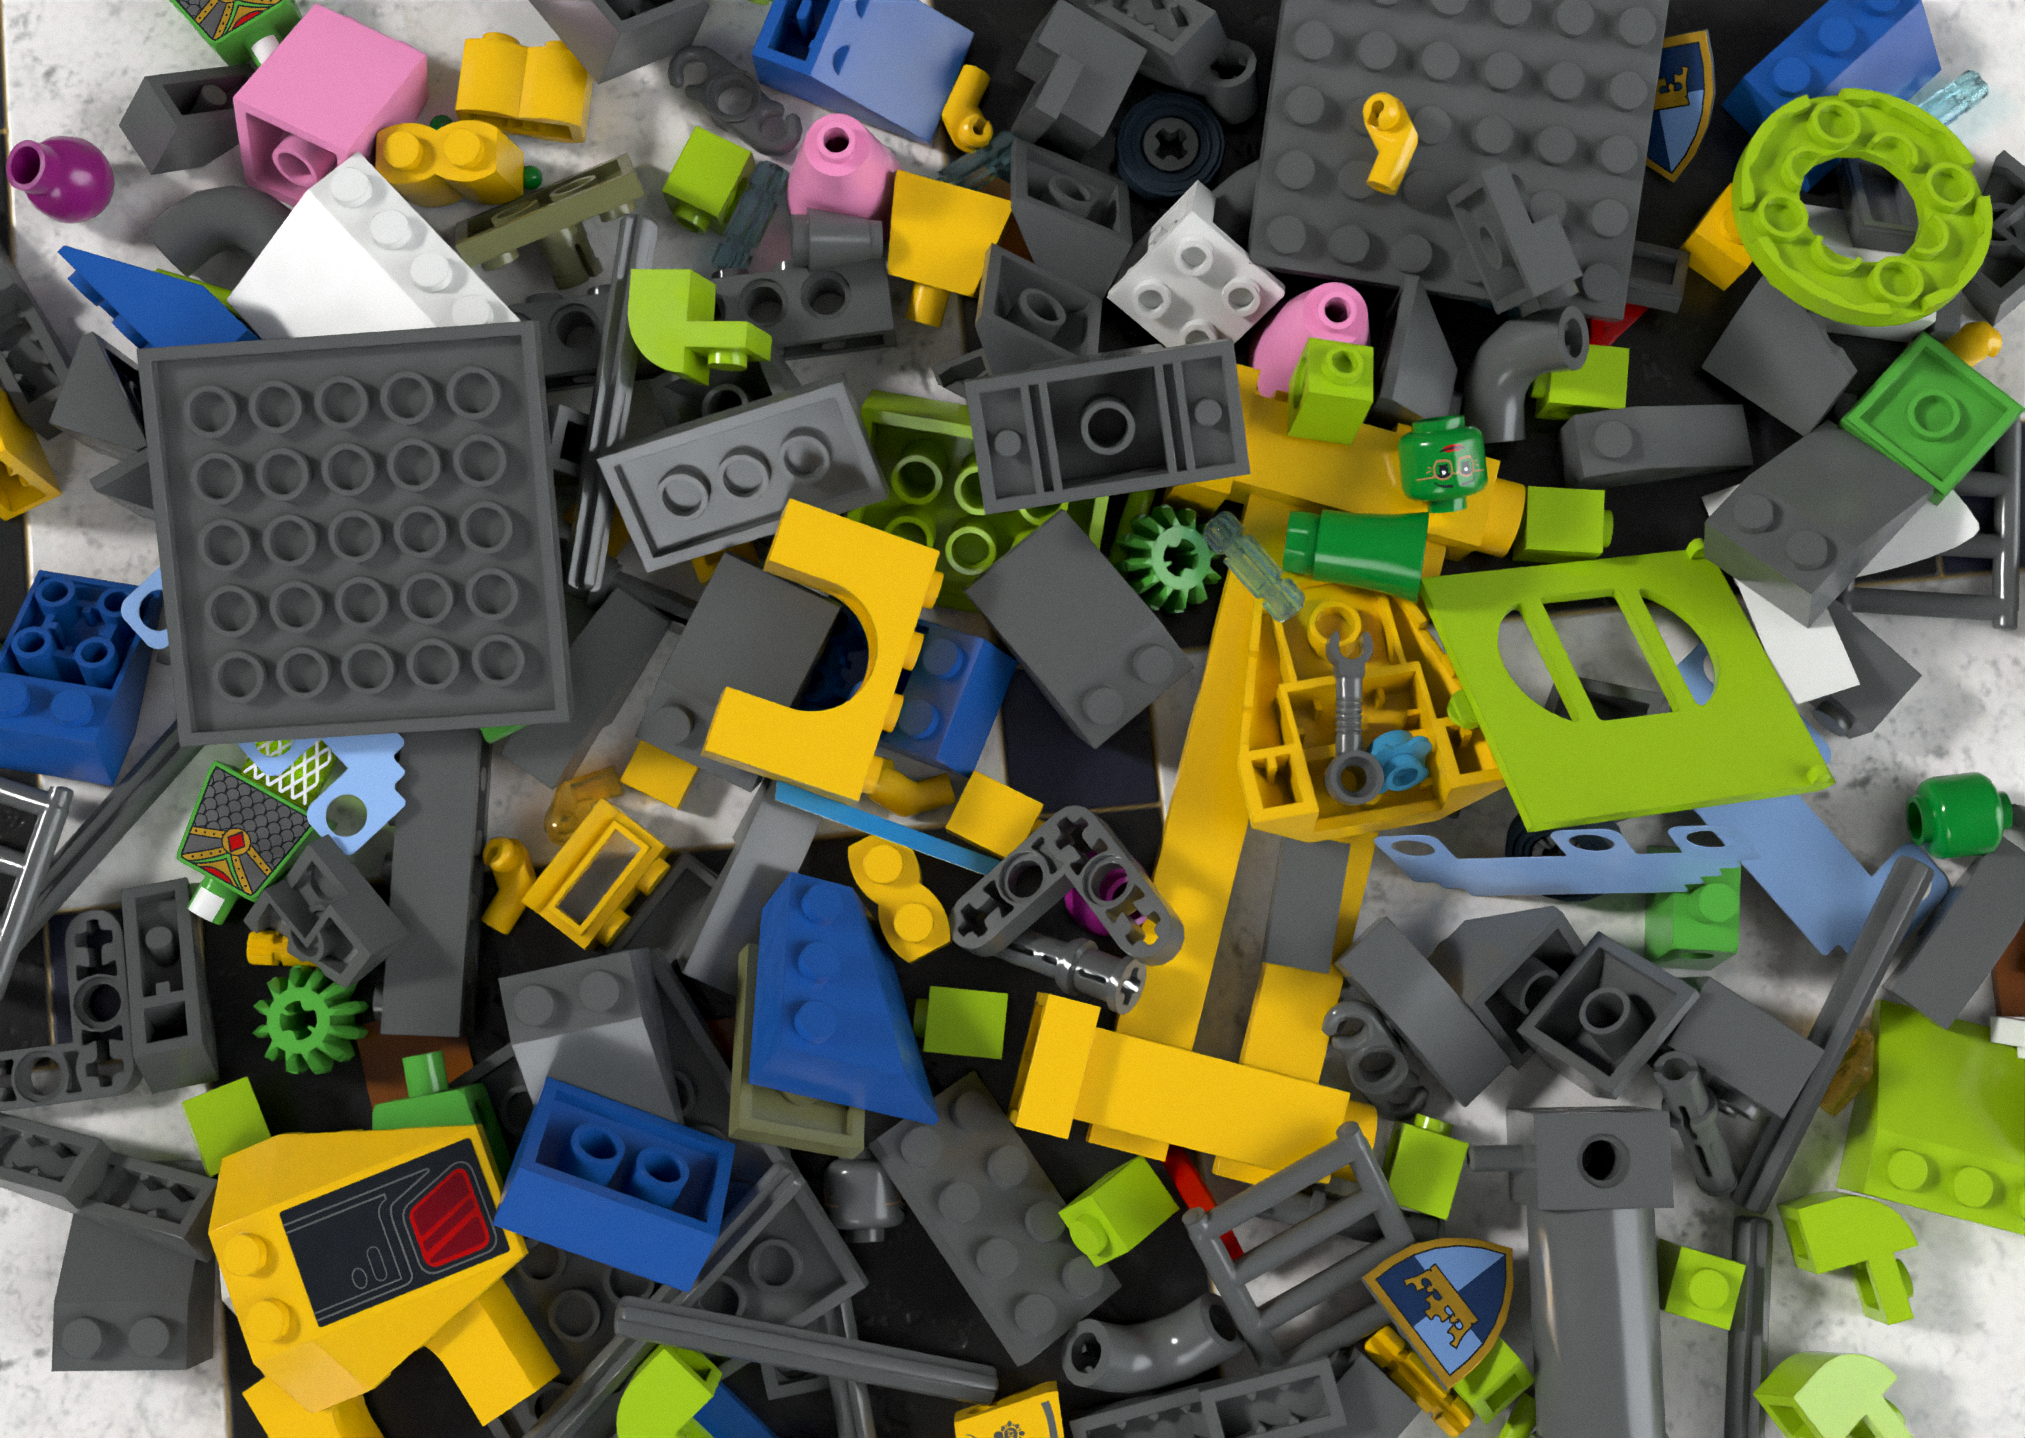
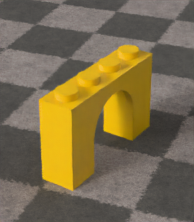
(885, 587)
(484, 1347)

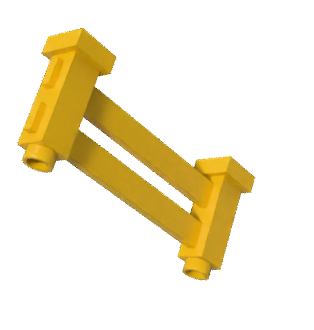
(1142, 1078)

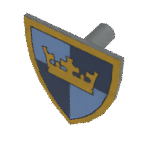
(1681, 102)
(1446, 1300)

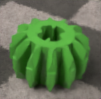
(1146, 561)
(287, 1021)

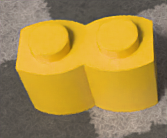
(524, 88)
(450, 163)
(907, 910)

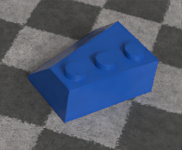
(833, 1006)

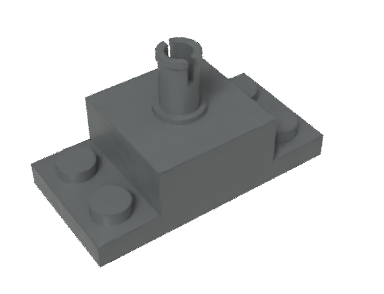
(1107, 424)

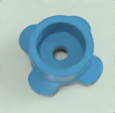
(1401, 759)

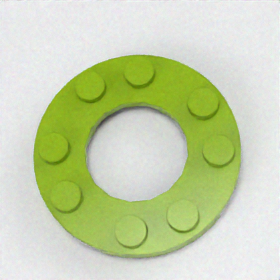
(1911, 146)

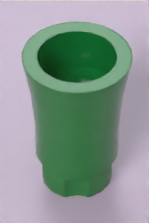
(1359, 549)

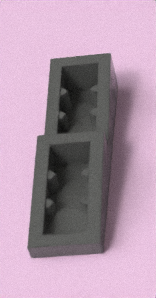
(1178, 34)
(30, 352)
(767, 848)
(107, 1186)
(1260, 1404)

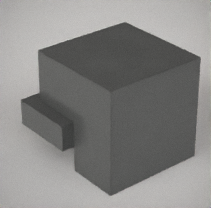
(1079, 80)

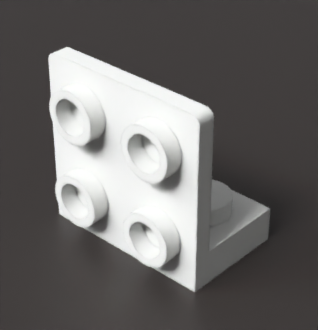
(1192, 279)

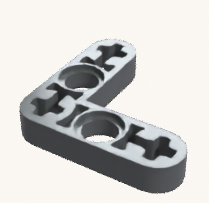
(1062, 871)
(81, 1057)

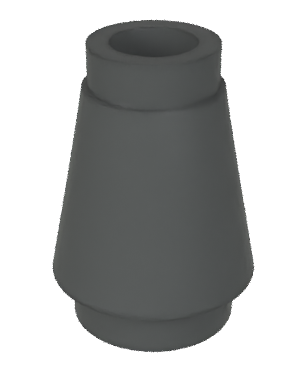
(833, 239)

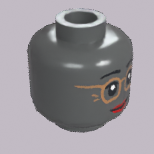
(861, 1197)

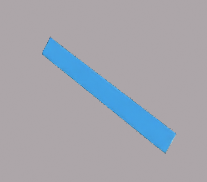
(884, 828)

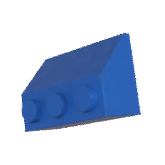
(1841, 46)
(617, 1185)

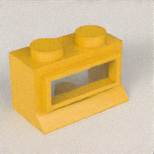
(598, 876)

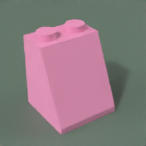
(324, 101)

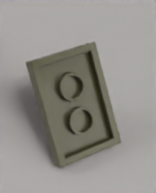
(554, 221)
(776, 1115)

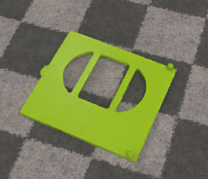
(1592, 770)

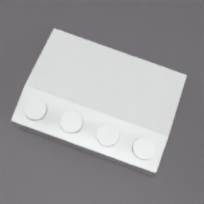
(359, 264)

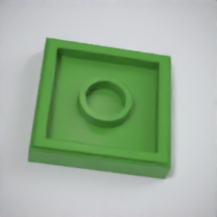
(1932, 415)

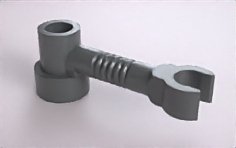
(1349, 737)

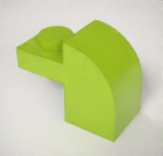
(677, 329)
(1853, 1231)
(667, 1394)
(1832, 1397)

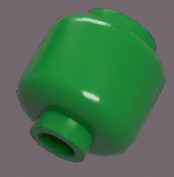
(1958, 815)

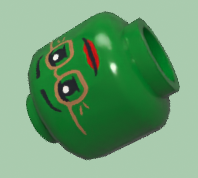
(1442, 462)

